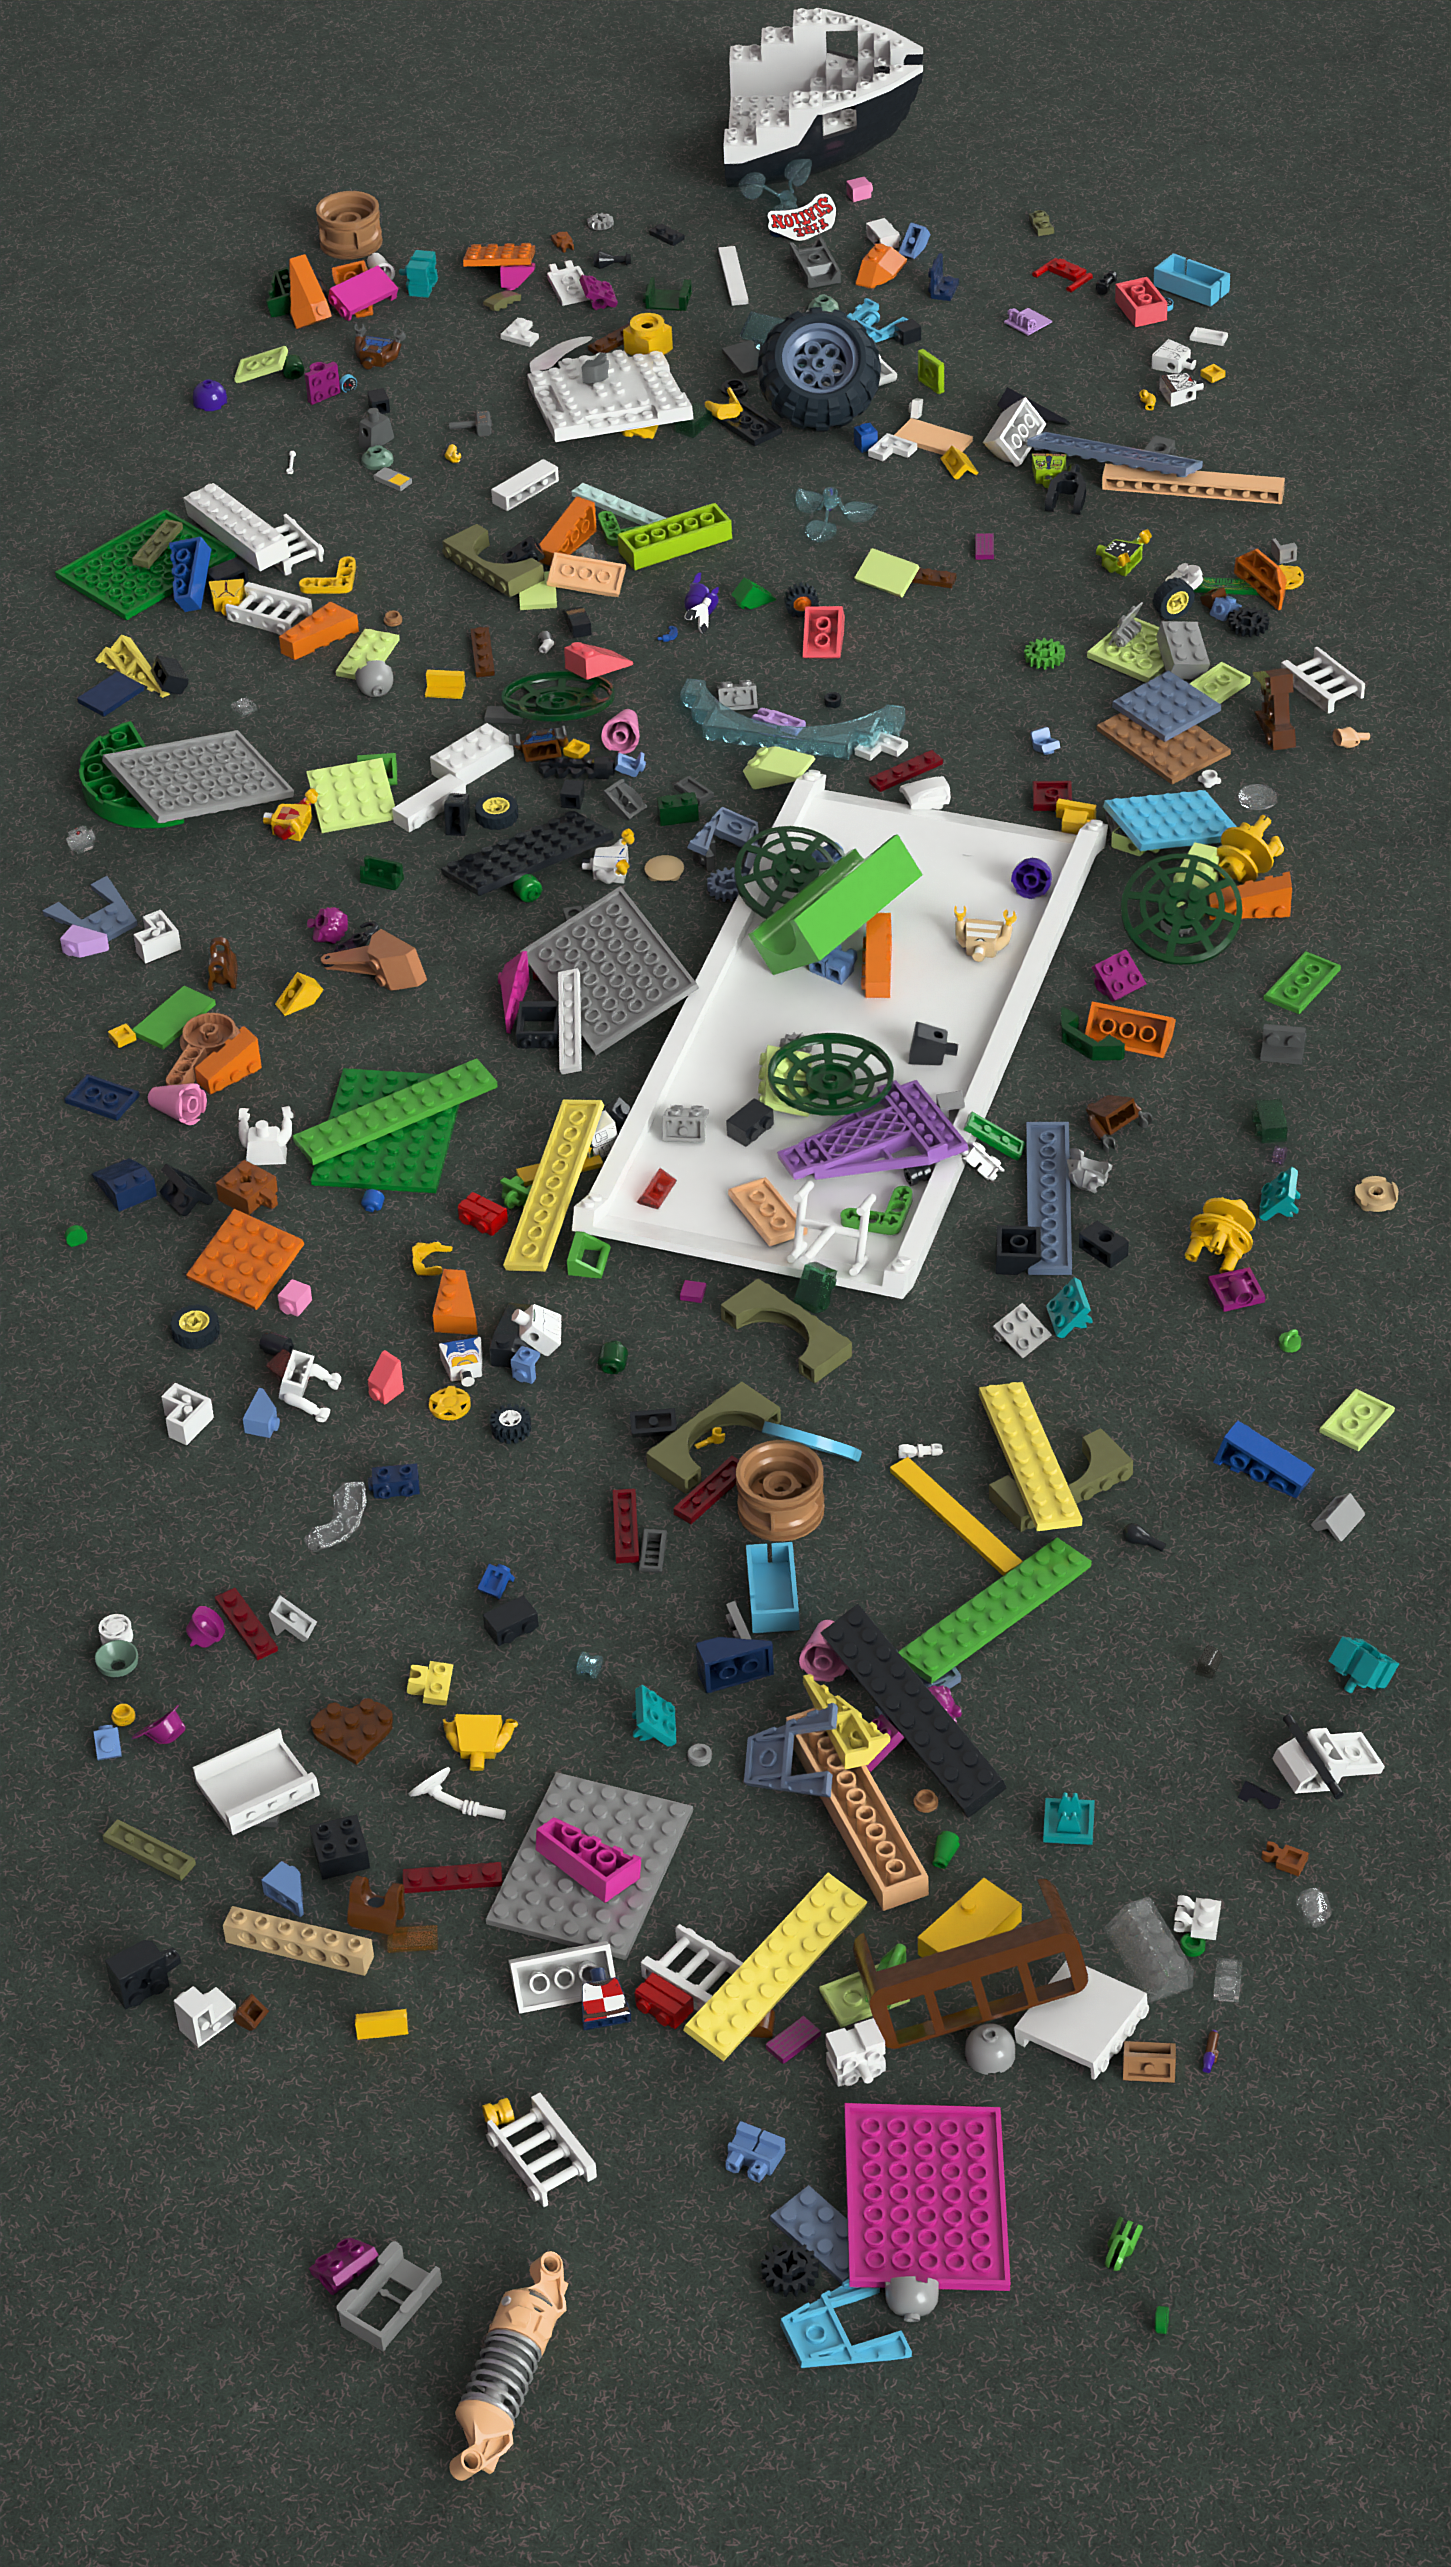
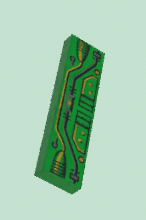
(1231, 586)

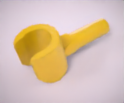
(716, 1438)

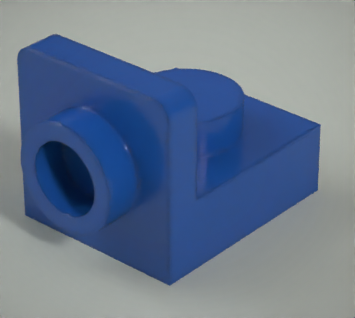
(495, 1580)

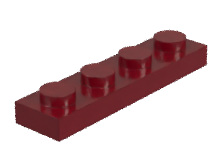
(905, 771)
(708, 1492)
(625, 1526)
(246, 1624)
(452, 1877)

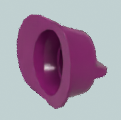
(205, 1627)
(164, 1729)

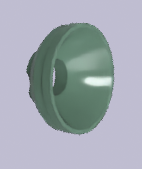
(824, 301)
(377, 458)
(115, 1652)

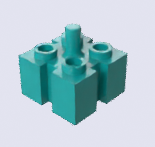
(420, 273)
(1363, 1663)

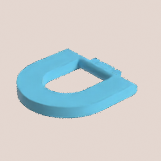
(812, 1441)

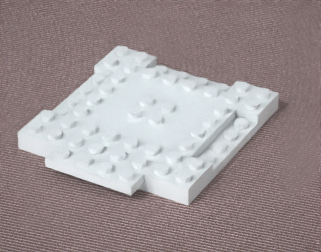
(633, 396)

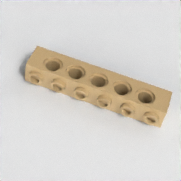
(298, 1940)

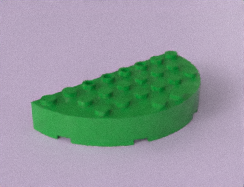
(104, 790)

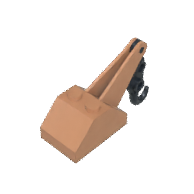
(386, 956)

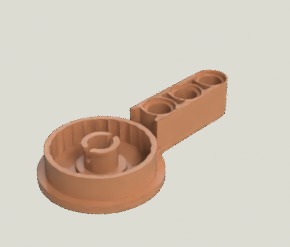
(196, 1045)

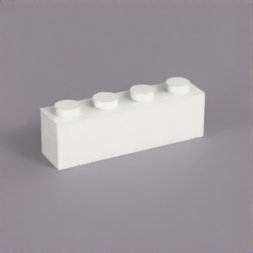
(525, 485)
(426, 803)

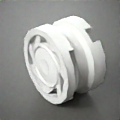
(115, 1628)

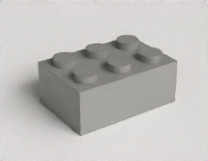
(1182, 649)

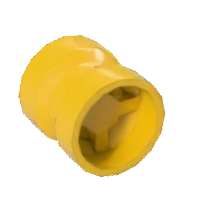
(503, 2115)

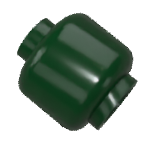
(293, 367)
(612, 1357)

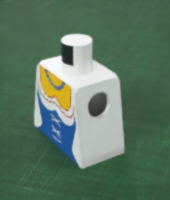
(462, 1359)

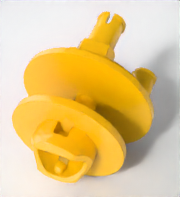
(1245, 852)
(1223, 1230)

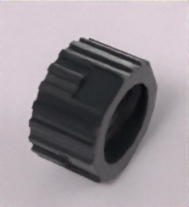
(832, 700)

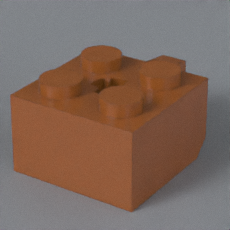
(247, 1188)

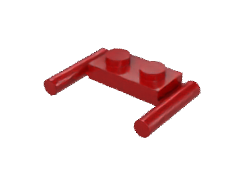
(1066, 270)

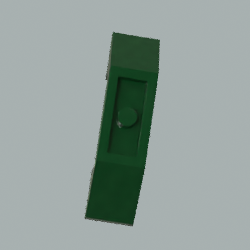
(1106, 1049)

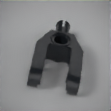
(1069, 483)

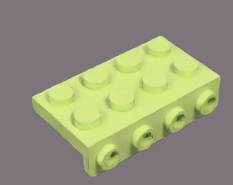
(767, 1095)

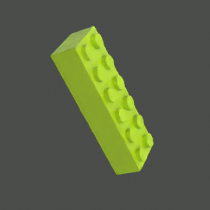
(674, 536)

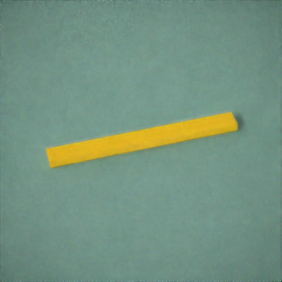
(955, 1516)

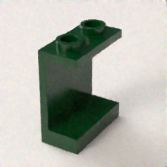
(667, 299)

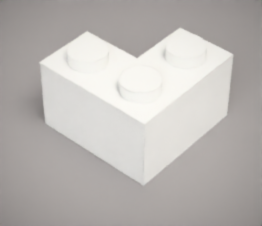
(158, 937)
(186, 1412)
(203, 2015)

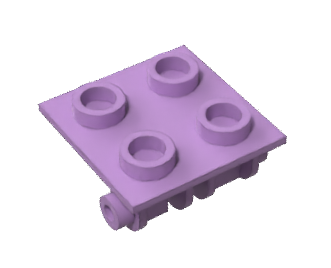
(1026, 320)

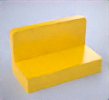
(957, 462)
(445, 684)
(381, 2024)

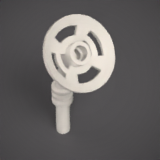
(433, 1788)

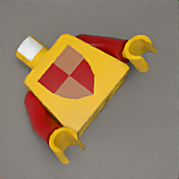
(292, 820)

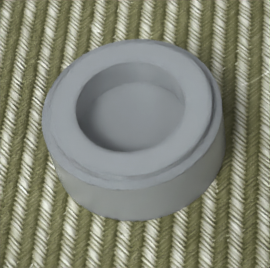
(699, 1755)

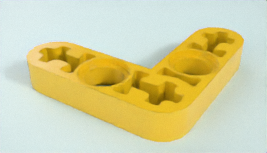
(308, 585)

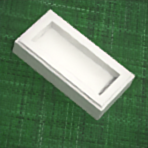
(1209, 336)

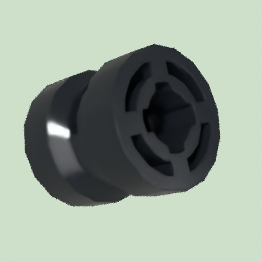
(916, 1174)

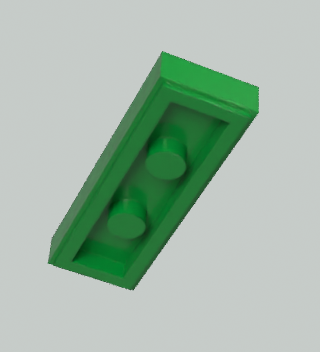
(994, 1136)

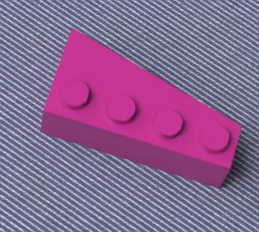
(585, 1859)

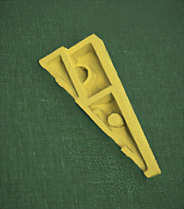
(129, 661)
(854, 1737)

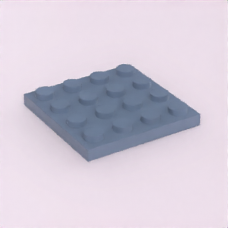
(1166, 706)

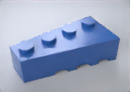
(190, 571)
(1263, 1460)

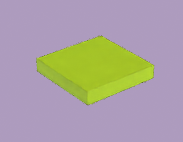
(930, 371)

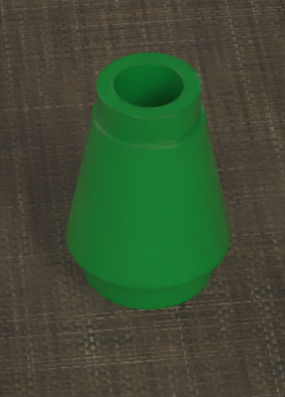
(945, 1848)

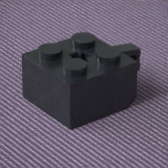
(140, 1972)

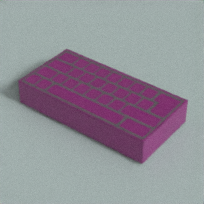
(984, 546)
(793, 2040)

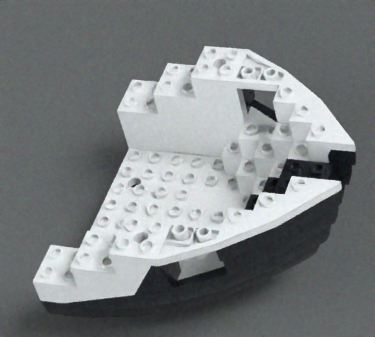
(815, 102)

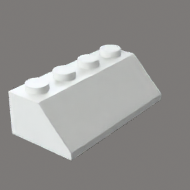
(557, 1975)

